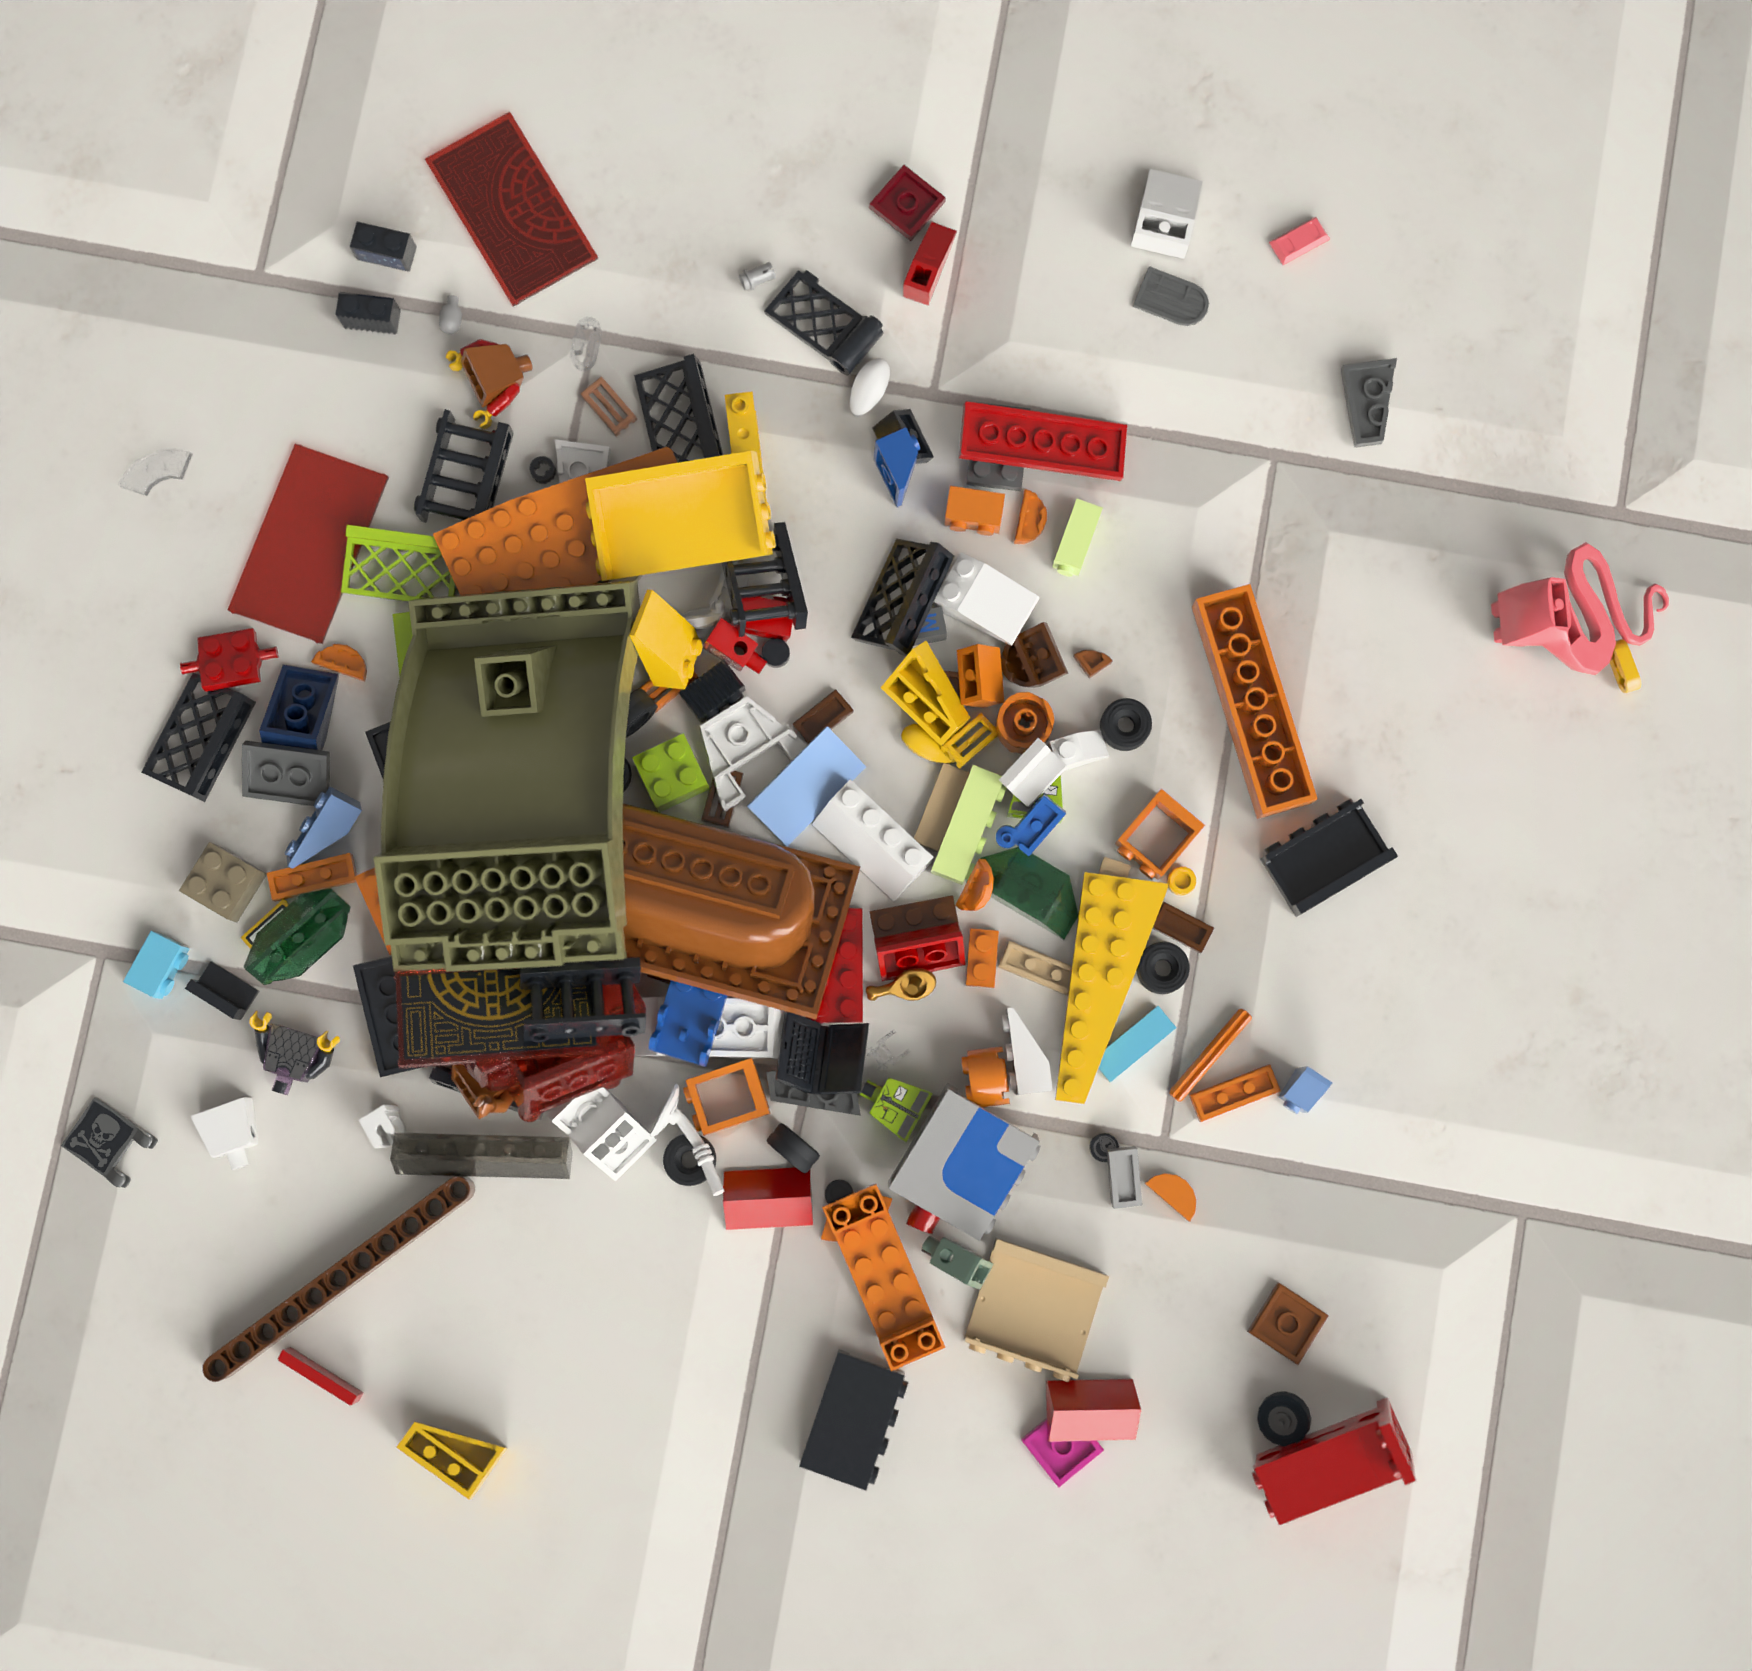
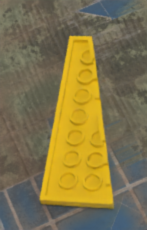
(1108, 945)

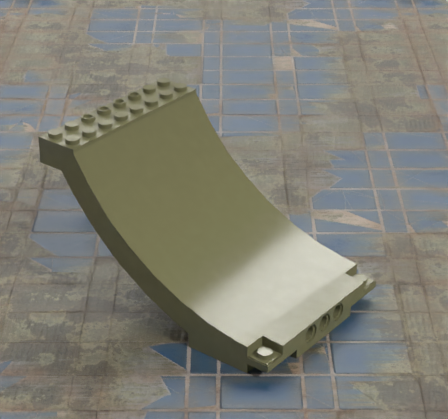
(508, 780)

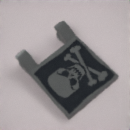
(103, 1138)

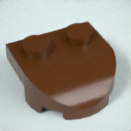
(1033, 658)

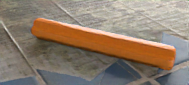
(1210, 1055)

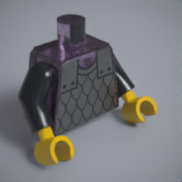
(291, 1052)

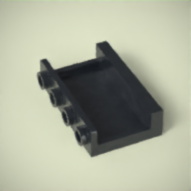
(1326, 857)
(853, 1421)

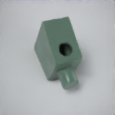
(964, 1266)

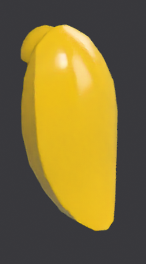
(924, 745)

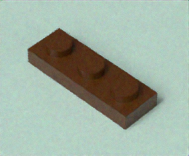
(913, 916)

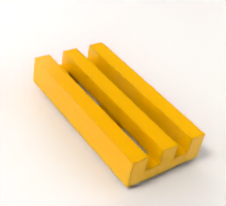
(955, 754)

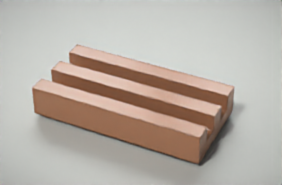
(623, 423)

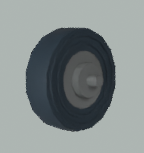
(1284, 1418)

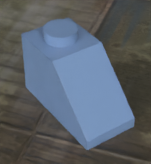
(1304, 1090)

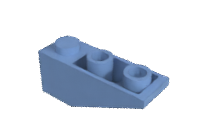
(330, 822)

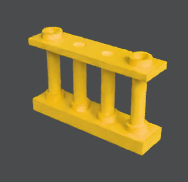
(743, 425)

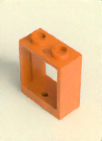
(1177, 814)
(755, 1086)

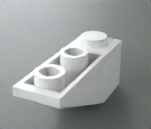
(1030, 1065)

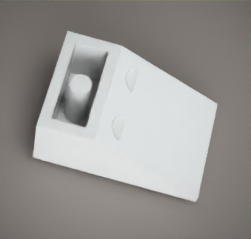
(1167, 213)

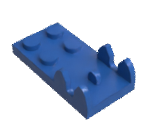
(687, 1023)

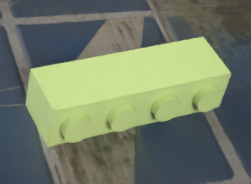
(968, 824)

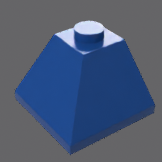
(895, 459)

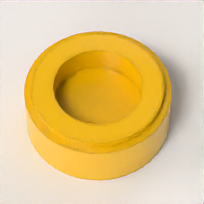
(1181, 881)

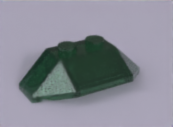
(1034, 890)
(298, 936)

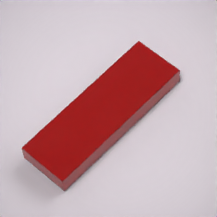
(320, 1376)

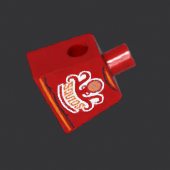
(722, 644)

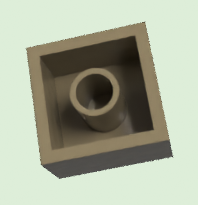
(222, 882)

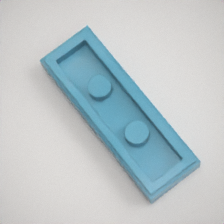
(1135, 1043)

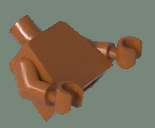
(479, 1099)

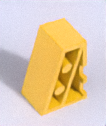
(451, 1456)

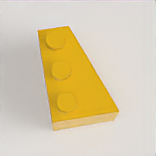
(927, 694)

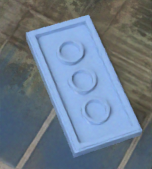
(806, 786)

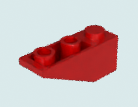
(928, 263)

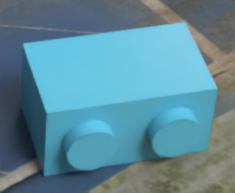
(157, 965)

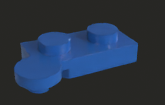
(1032, 827)

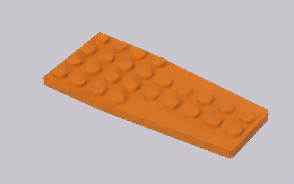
(532, 538)

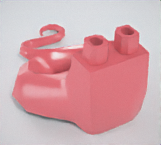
(1543, 615)

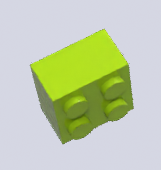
(671, 773)

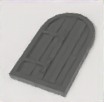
(1171, 298)

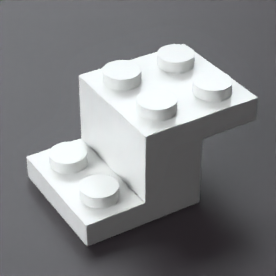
(603, 1130)

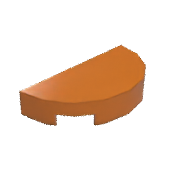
(1031, 518)
(342, 660)
(978, 888)
(1175, 1192)

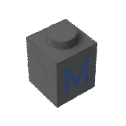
(933, 627)

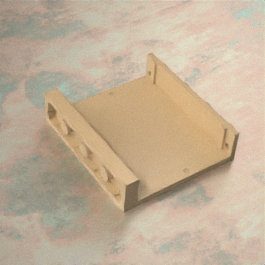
(1035, 1310)

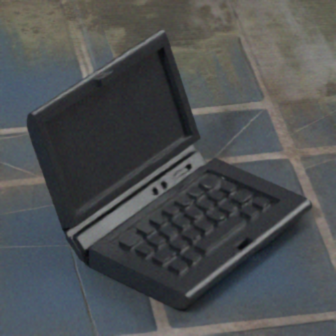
(821, 1057)

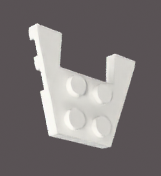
(737, 738)

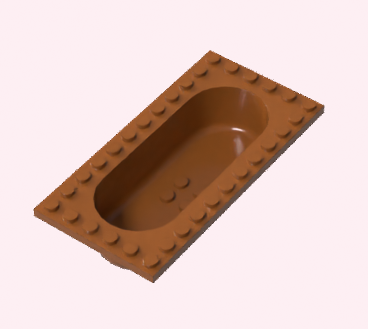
(732, 911)

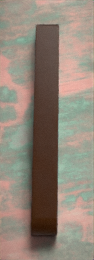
(326, 1283)

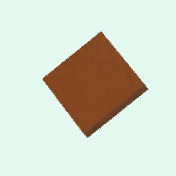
(1288, 1323)

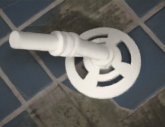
(672, 1114)

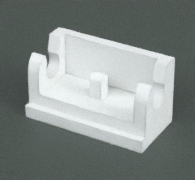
(380, 1124)

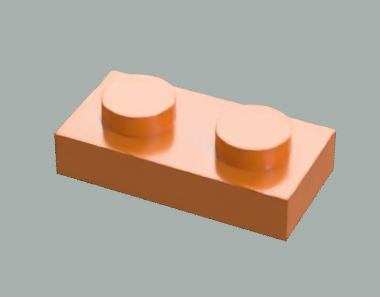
(982, 958)

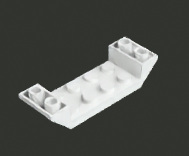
(743, 1031)

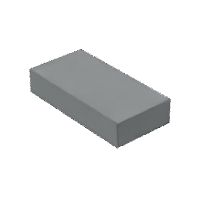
(1124, 1177)

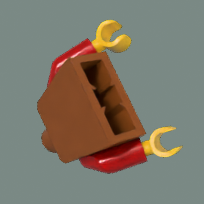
(492, 374)

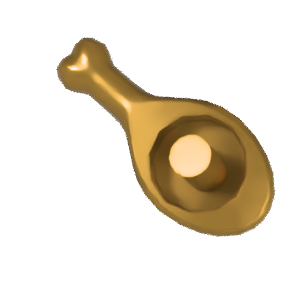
(909, 985)

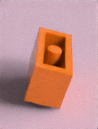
(974, 510)
(980, 676)

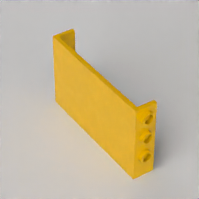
(679, 516)

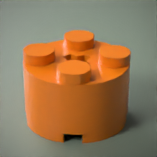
(1033, 710)
(986, 1077)

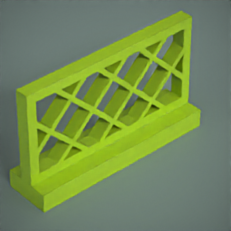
(396, 541)

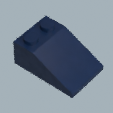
(300, 708)

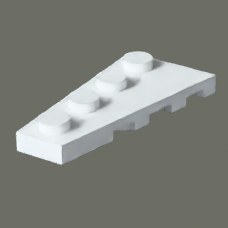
(580, 458)

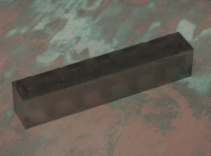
(481, 1155)

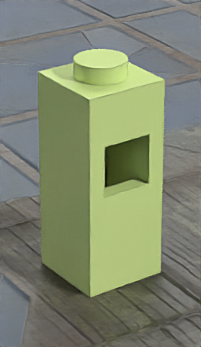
(1077, 538)

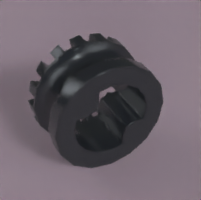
(549, 474)

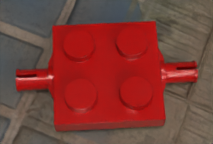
(229, 659)

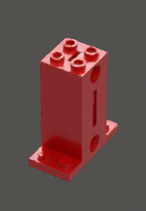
(1334, 1464)

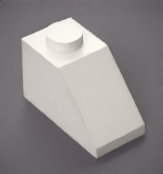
(1079, 748)

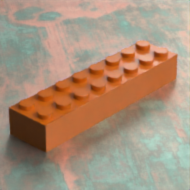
(1253, 701)

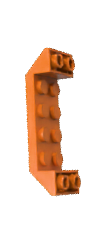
(884, 1277)

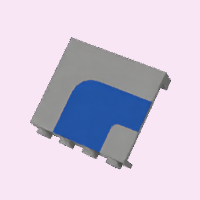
(963, 1163)

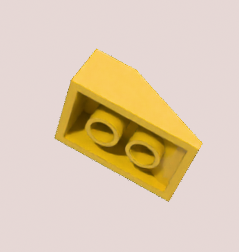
(665, 642)

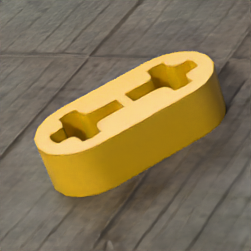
(1624, 667)

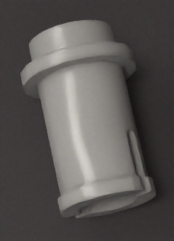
(756, 276)

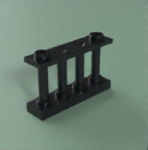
(491, 466)
(789, 586)
(578, 974)

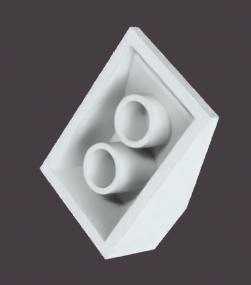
(985, 599)

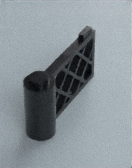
(854, 339)

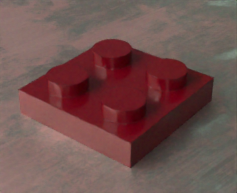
(907, 202)

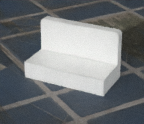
(1033, 773)

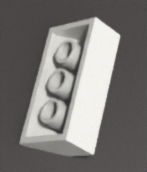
(872, 840)

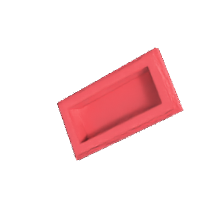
(1299, 240)

